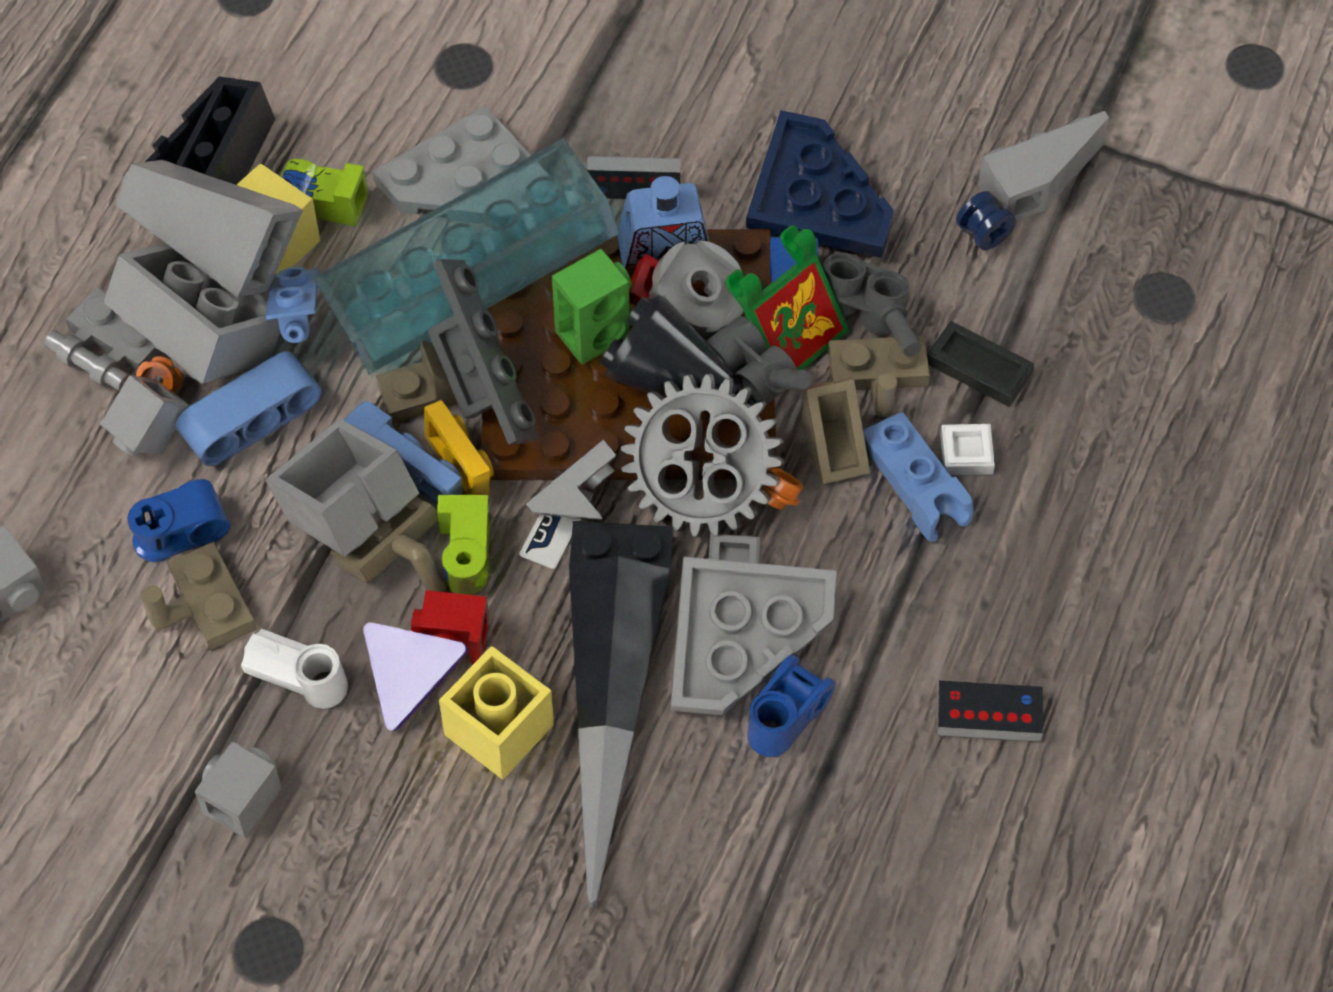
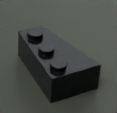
(220, 131)

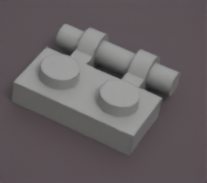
(101, 327)

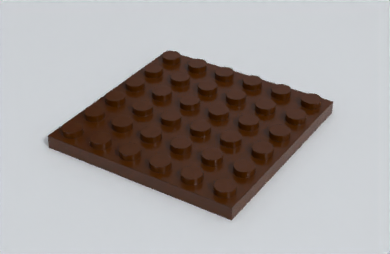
(577, 402)

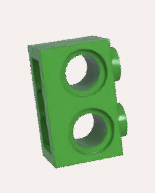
(591, 305)

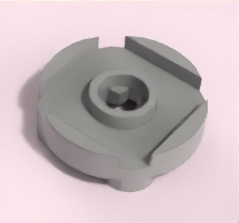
(687, 265)

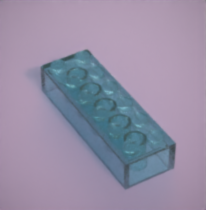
(503, 229)

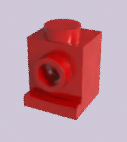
(454, 618)

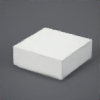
(967, 449)

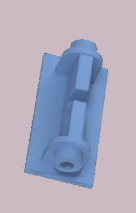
(291, 300)

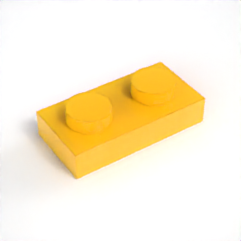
(451, 442)

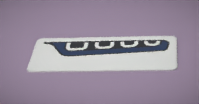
(549, 538)

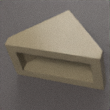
(834, 430)

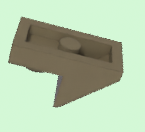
(415, 386)

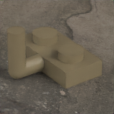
(878, 366)
(397, 538)
(207, 596)

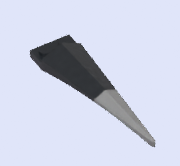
(616, 609)

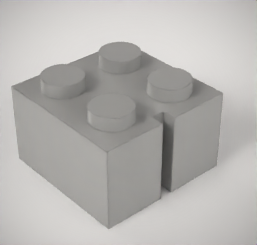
(342, 486)

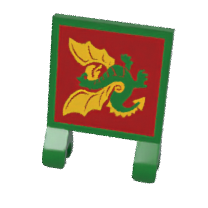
(798, 307)

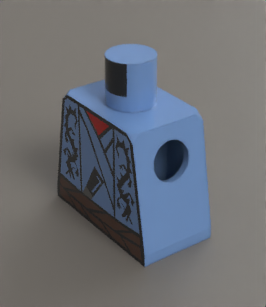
(658, 220)

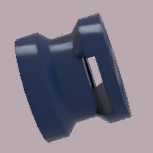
(985, 220)

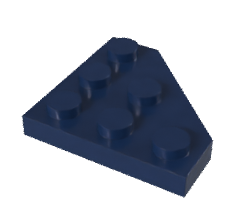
(818, 188)

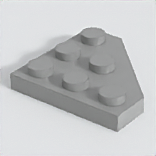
(449, 163)
(740, 627)

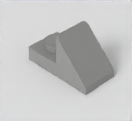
(563, 495)

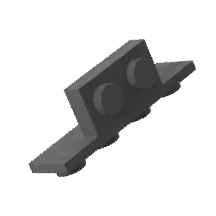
(474, 359)

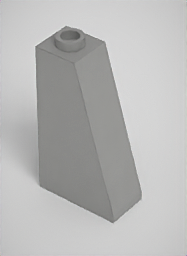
(211, 222)

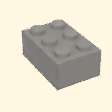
(190, 314)

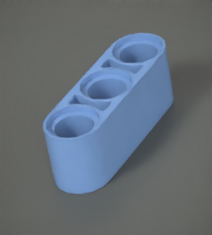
(248, 408)

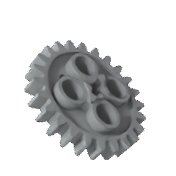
(747, 460)

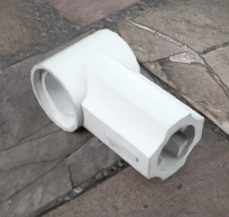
(294, 667)

